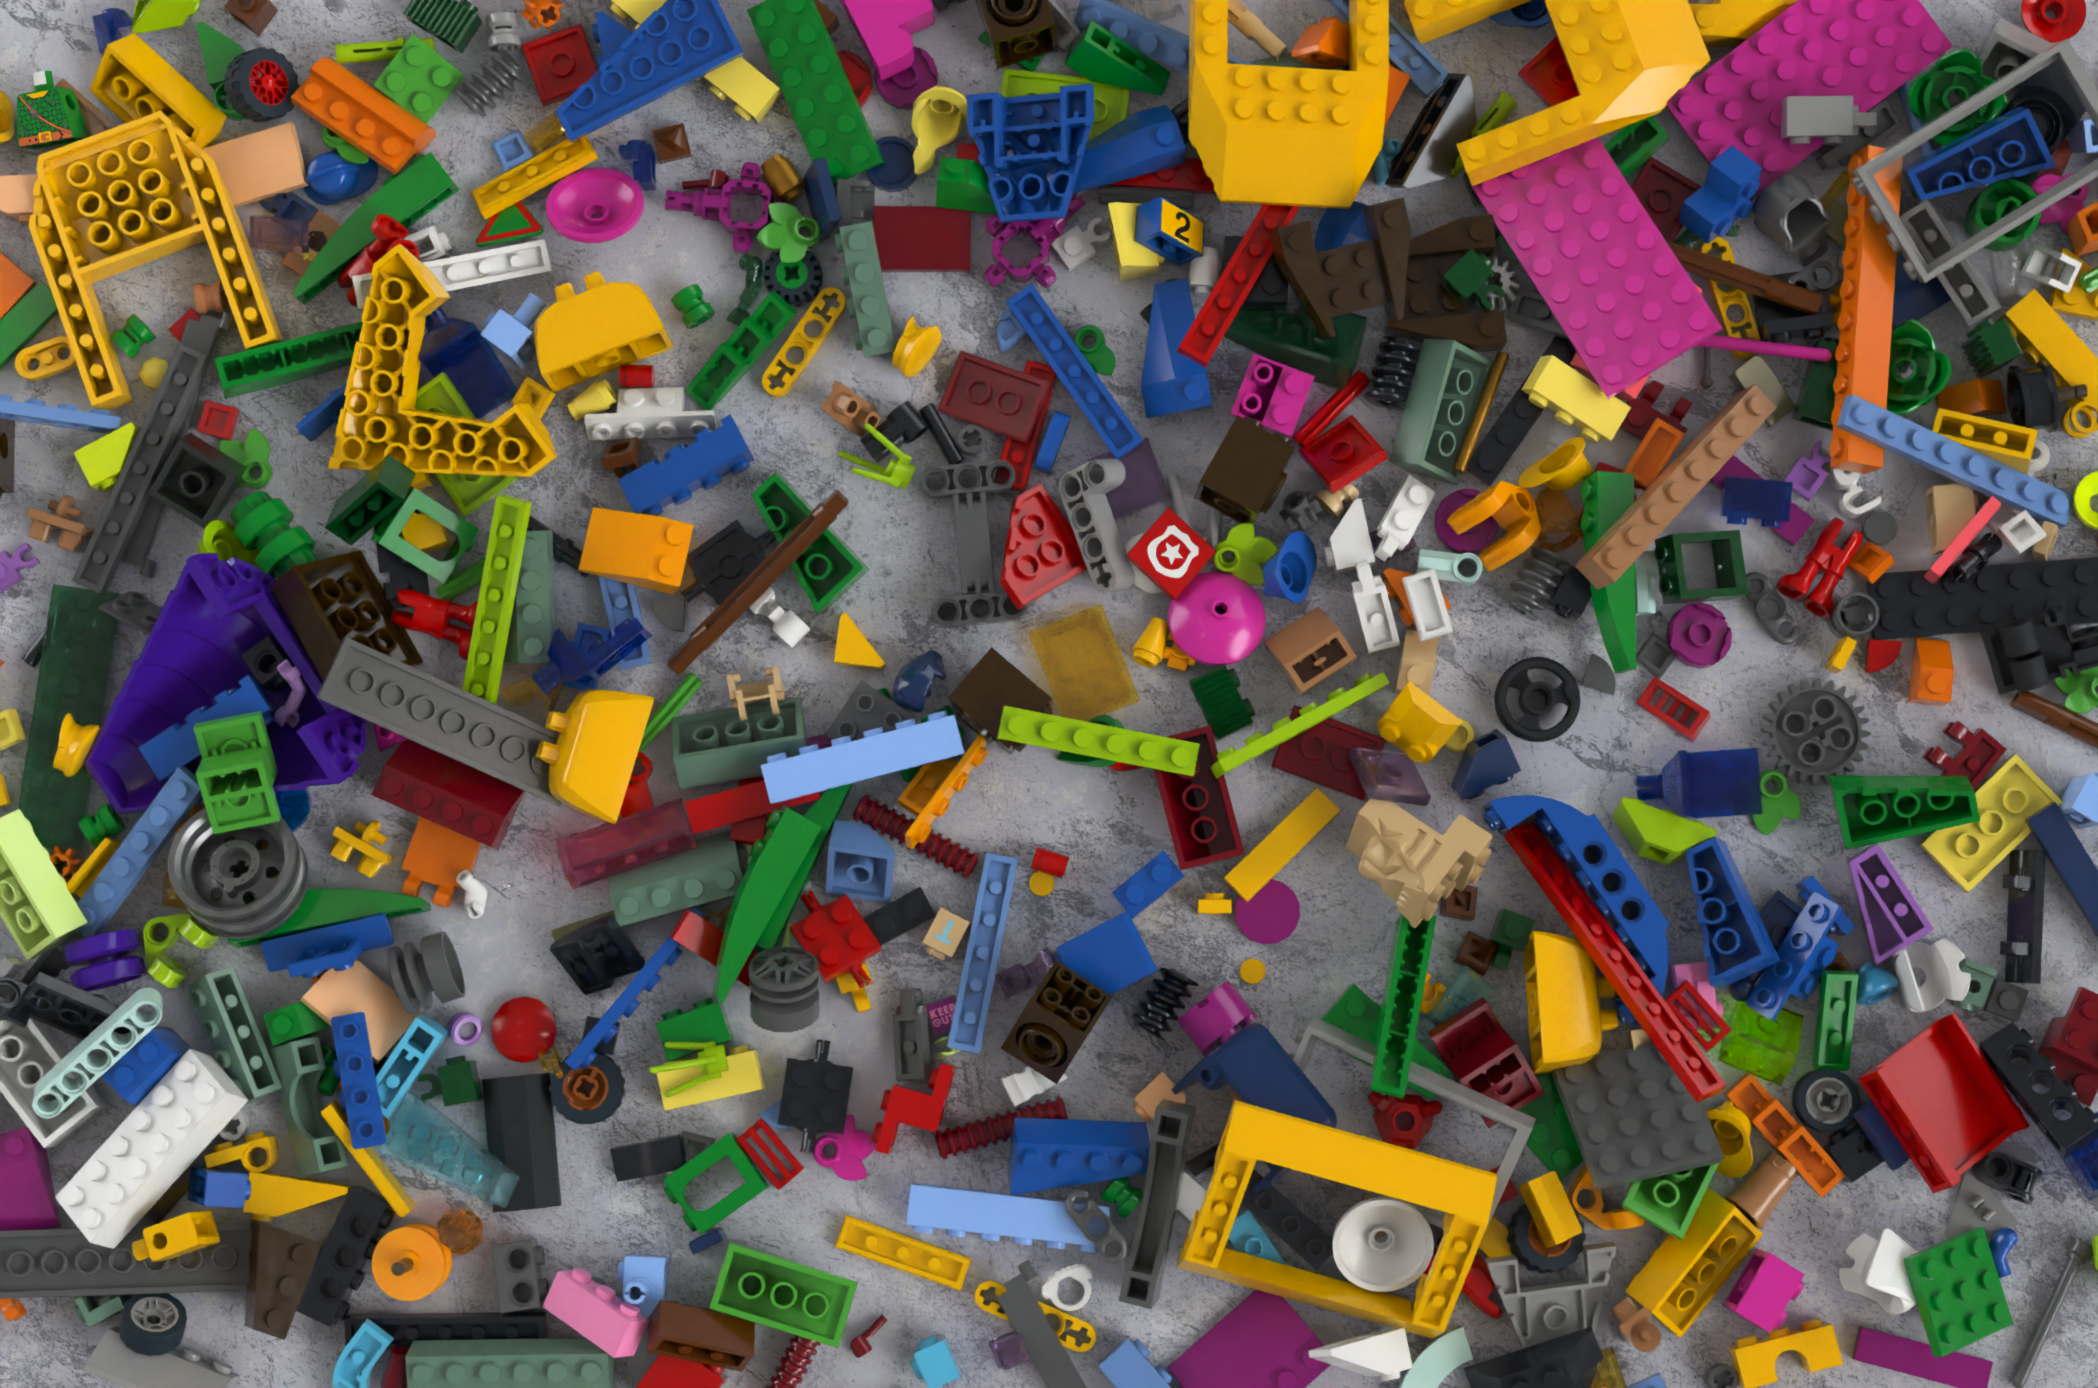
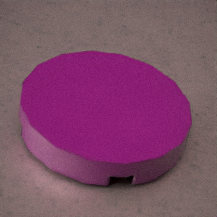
(906, 86)
(1473, 539)
(1698, 635)
(1269, 914)

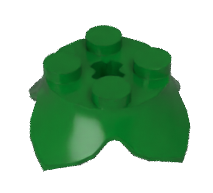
(1956, 71)
(1915, 349)

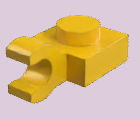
(848, 984)

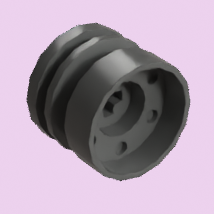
(418, 975)
(784, 989)

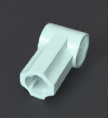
(1447, 565)
(1645, 575)

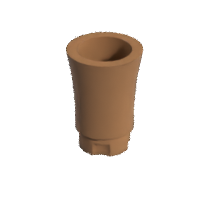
(1763, 1189)

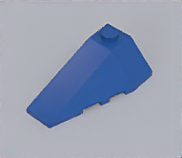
(1169, 378)

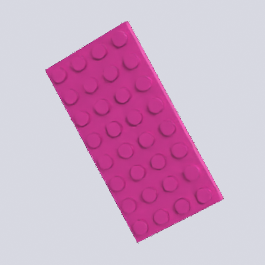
(1804, 51)
(1599, 263)

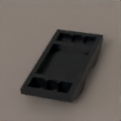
(2051, 105)

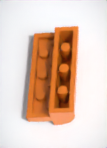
(362, 115)

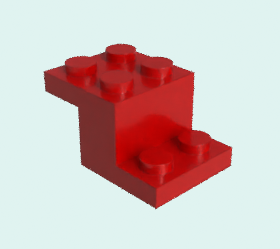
(913, 1107)

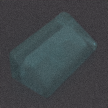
(1461, 993)

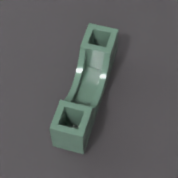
(312, 1139)

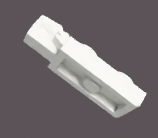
(1403, 516)
(1374, 610)

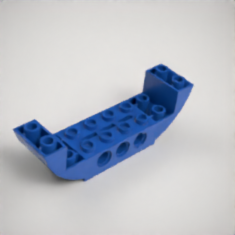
(1572, 833)

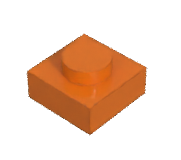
(1871, 562)

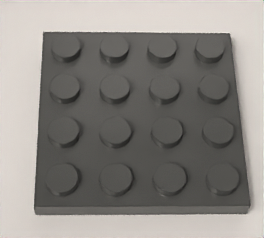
(1634, 1117)

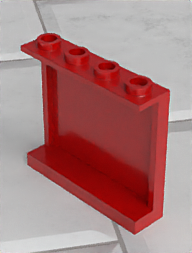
(1943, 1101)

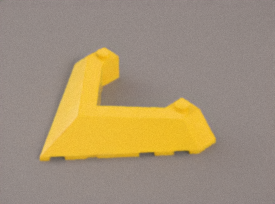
(383, 391)

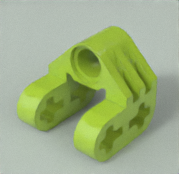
(161, 965)

